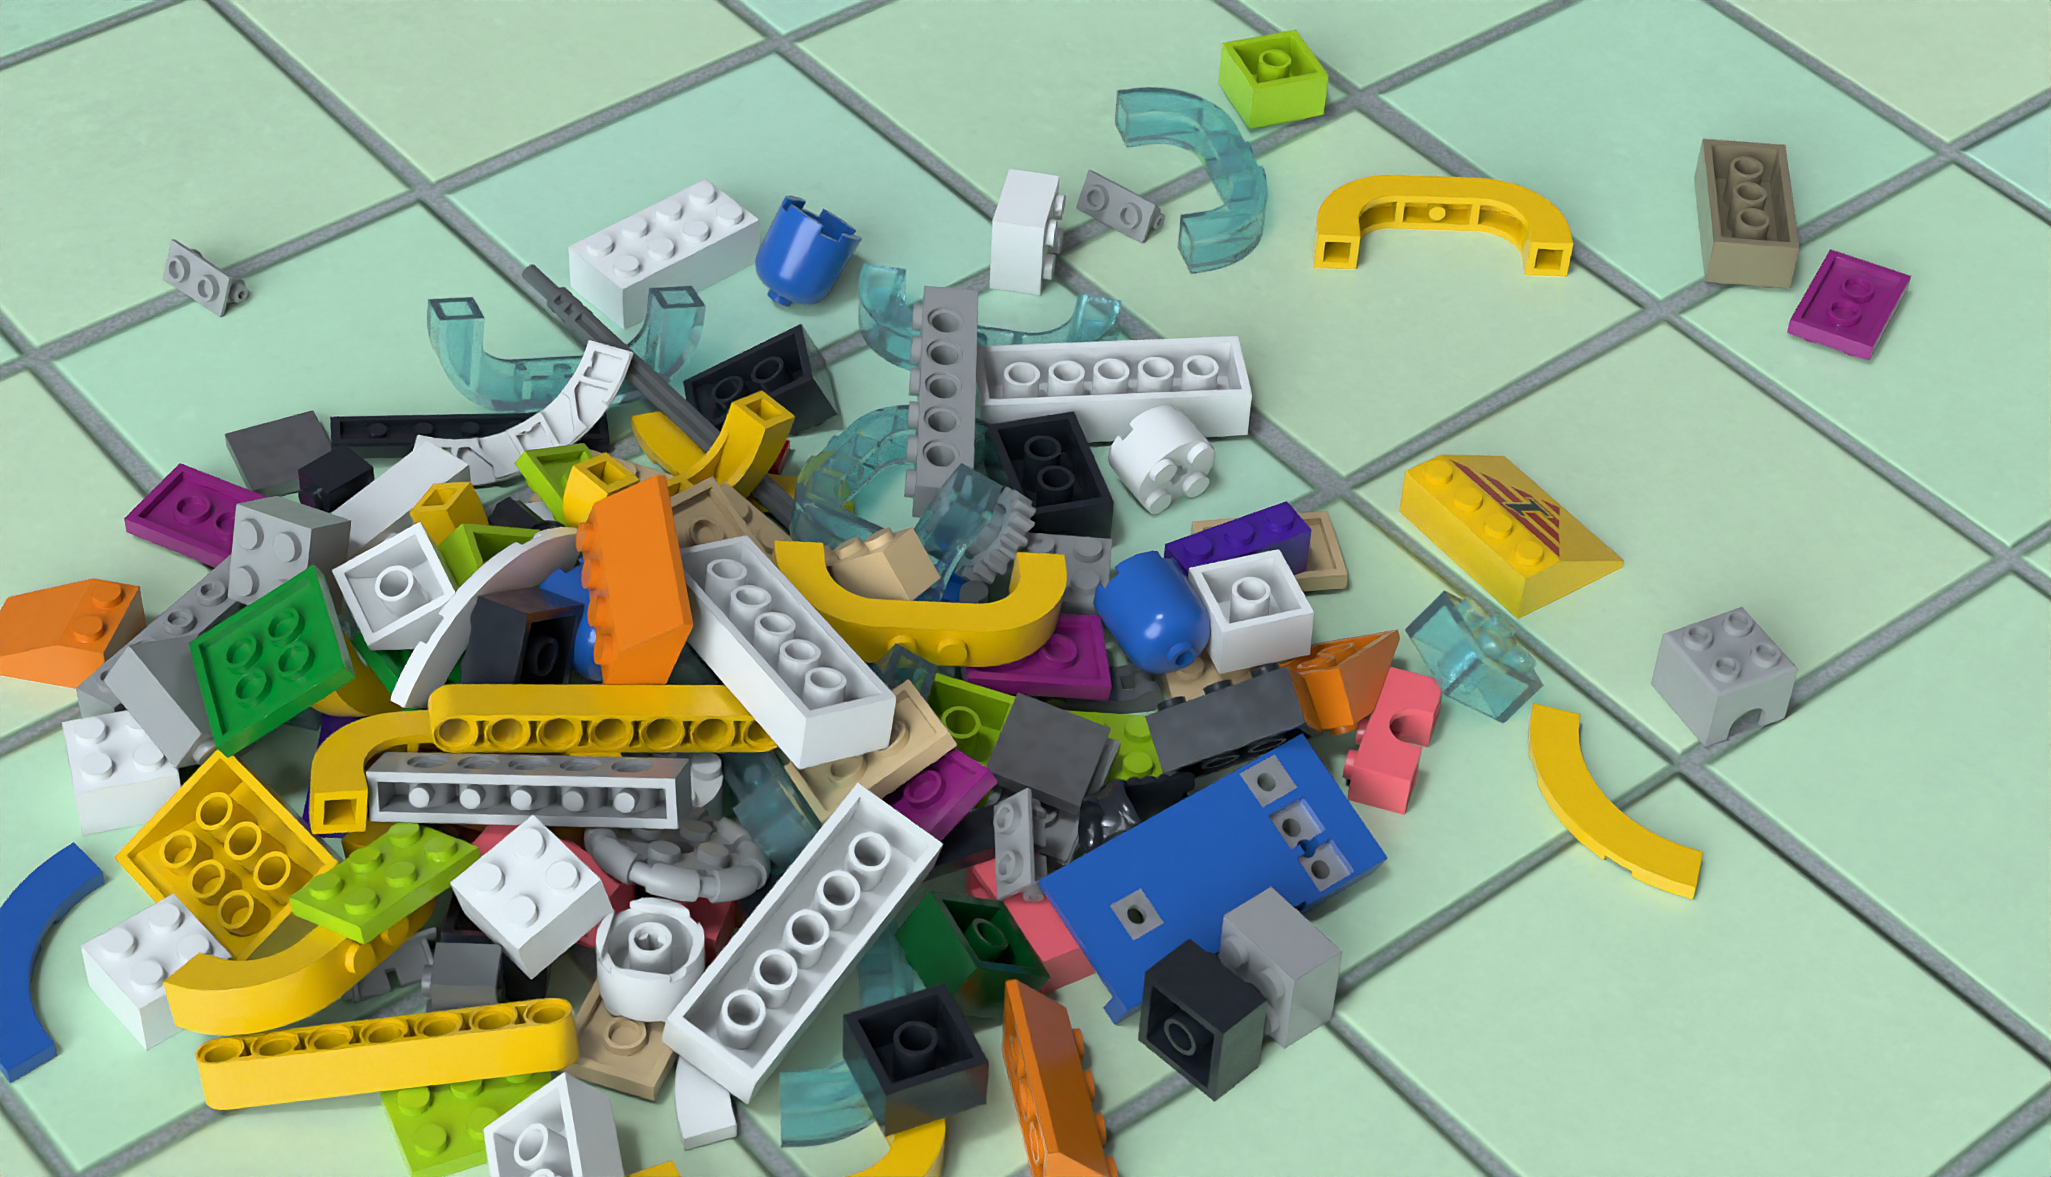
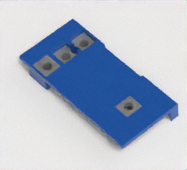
(1206, 861)

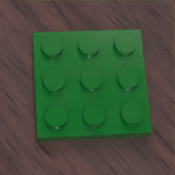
(271, 661)

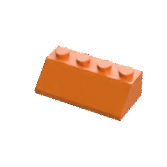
(635, 584)
(1051, 1088)

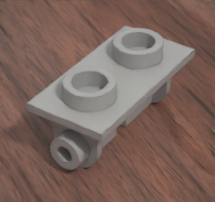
(1119, 207)
(202, 279)
(1018, 831)
(407, 963)

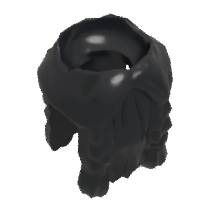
(1128, 803)

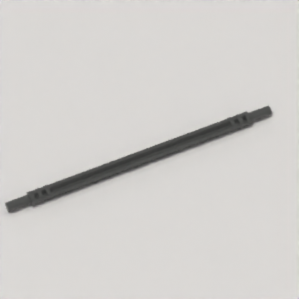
(649, 383)

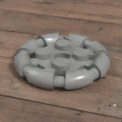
(683, 863)

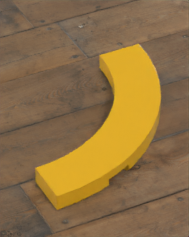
(677, 453)
(1593, 817)

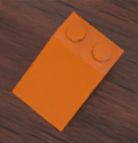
(67, 630)
(1346, 677)

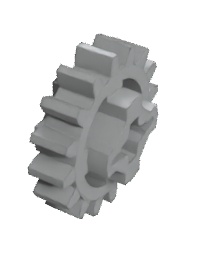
(999, 540)

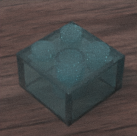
(1474, 656)

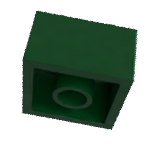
(971, 949)

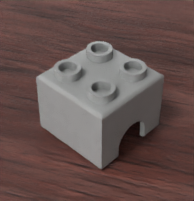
(1722, 671)

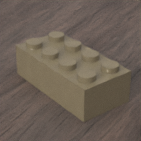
(1746, 213)

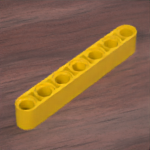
(592, 719)
(388, 1053)

